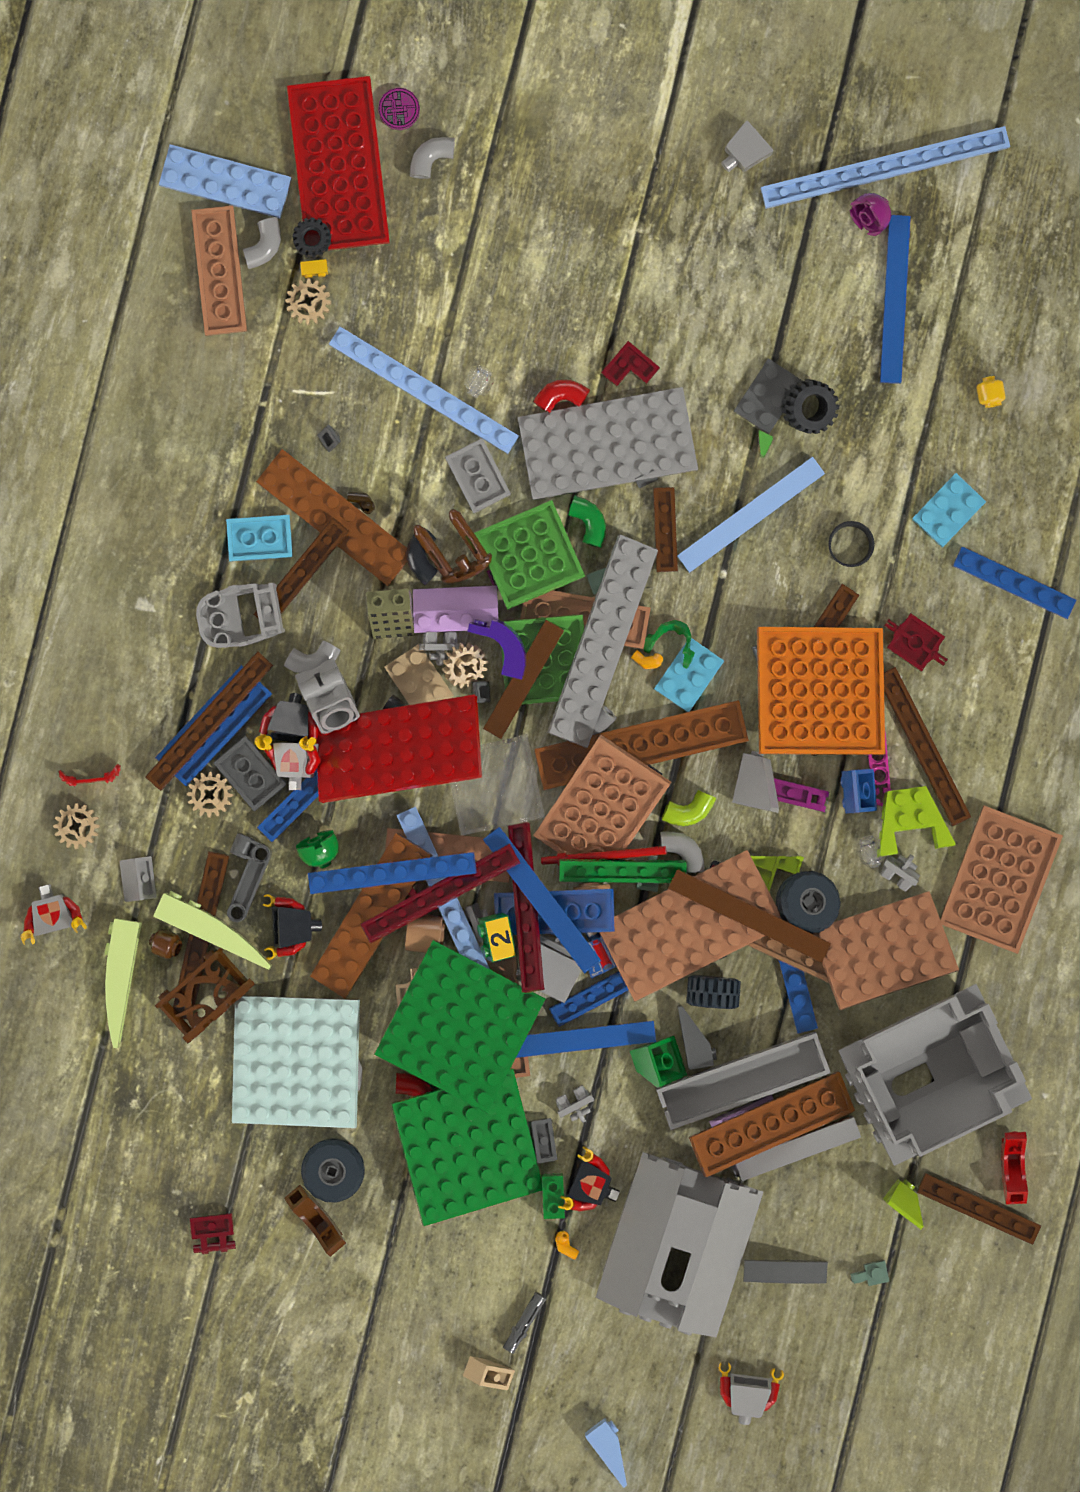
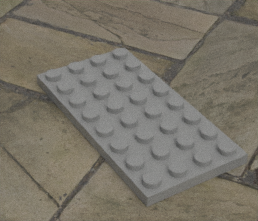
(607, 443)

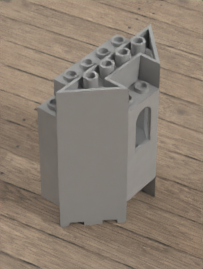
(970, 1071)
(684, 1211)

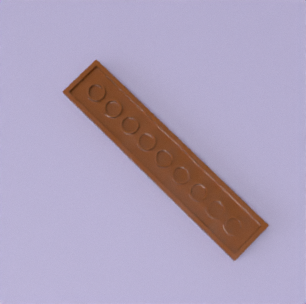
(651, 741)

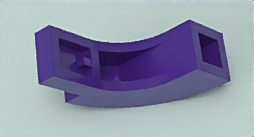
(510, 642)

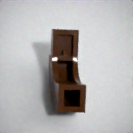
(316, 1219)

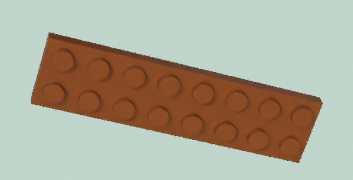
(319, 503)
(350, 948)
(771, 1124)

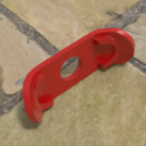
(108, 777)

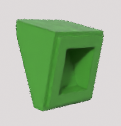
(764, 442)

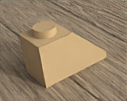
(488, 1373)

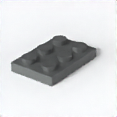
(764, 397)
(250, 773)

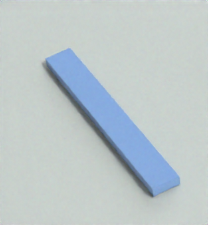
(750, 514)

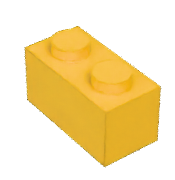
(314, 268)

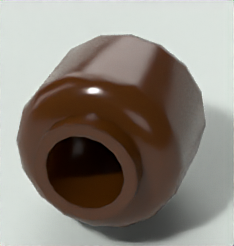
(165, 944)

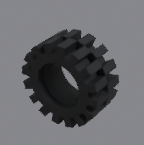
(300, 231)

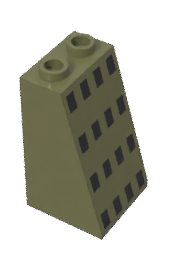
(390, 613)

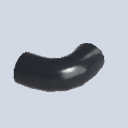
(418, 560)

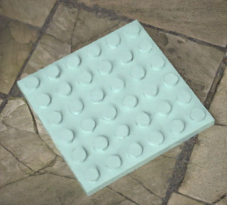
(296, 1061)

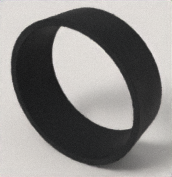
(867, 532)

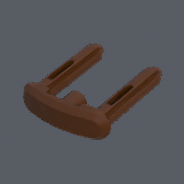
(465, 568)

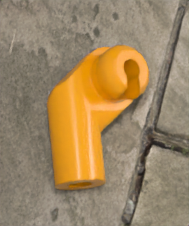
(647, 662)
(563, 1245)

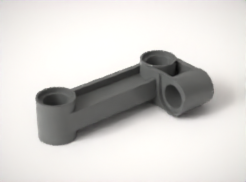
(251, 878)

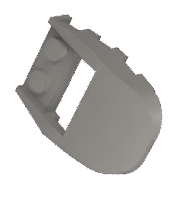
(221, 619)

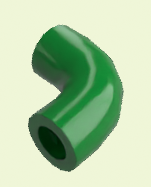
(593, 521)

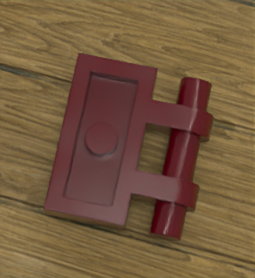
(212, 1226)

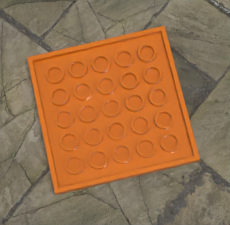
(821, 690)

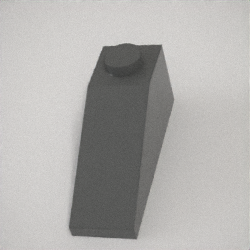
(697, 1048)

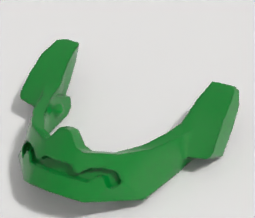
(680, 628)

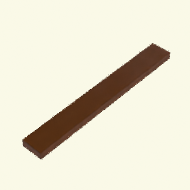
(209, 721)
(924, 748)
(209, 899)
(749, 916)

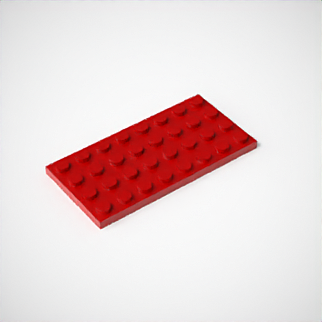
(339, 161)
(401, 749)

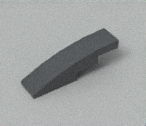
(785, 1271)

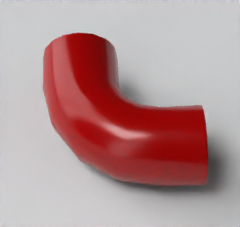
(561, 390)
(411, 1085)

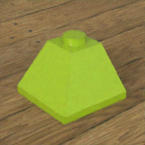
(905, 1201)

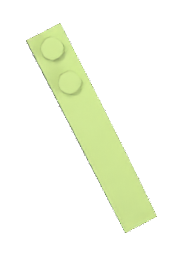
(207, 927)
(119, 973)

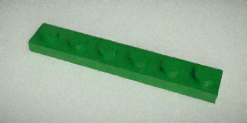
(619, 870)

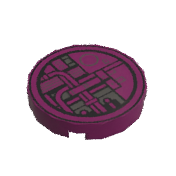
(399, 108)

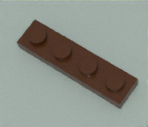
(665, 529)

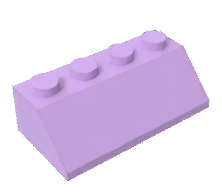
(453, 608)

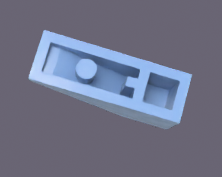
(606, 1444)

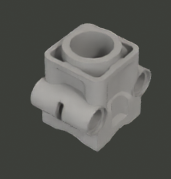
(327, 696)

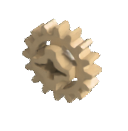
(299, 305)
(461, 674)
(199, 804)
(72, 816)

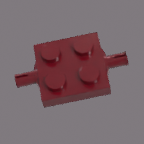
(915, 642)

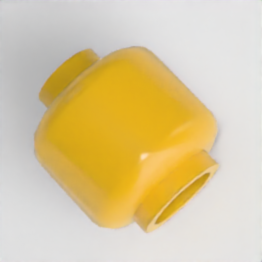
(991, 392)

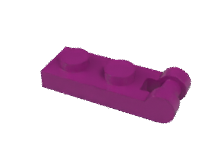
(800, 795)

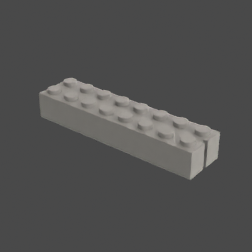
(743, 1080)

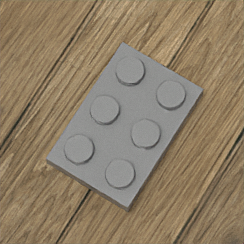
(478, 476)

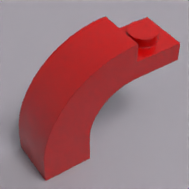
(1013, 1167)

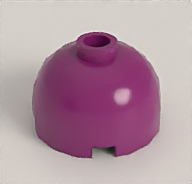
(871, 213)

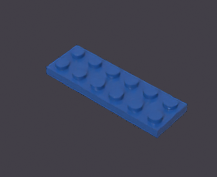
(223, 734)
(587, 909)

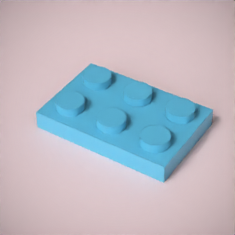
(949, 510)
(259, 538)
(686, 685)

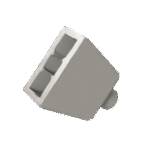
(746, 149)

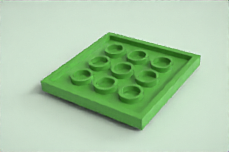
(530, 554)
(556, 669)

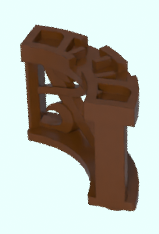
(197, 1023)

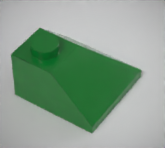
(659, 1061)

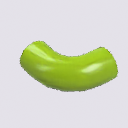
(690, 813)

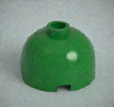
(319, 850)

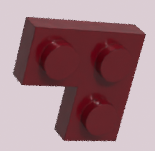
(628, 360)

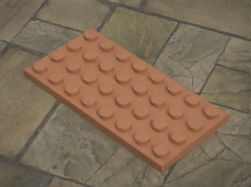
(677, 936)

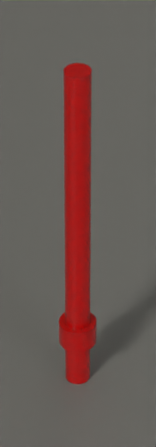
(605, 855)

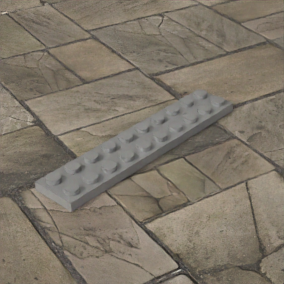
(602, 641)

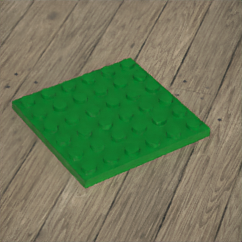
(459, 1026)
(464, 1155)

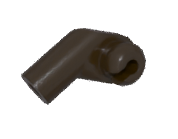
(363, 500)

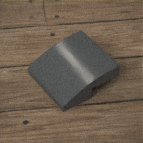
(543, 1140)

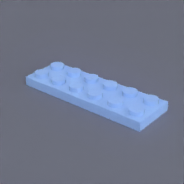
(225, 181)

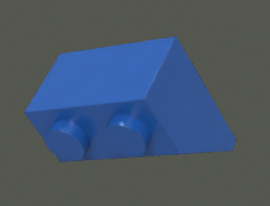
(859, 791)

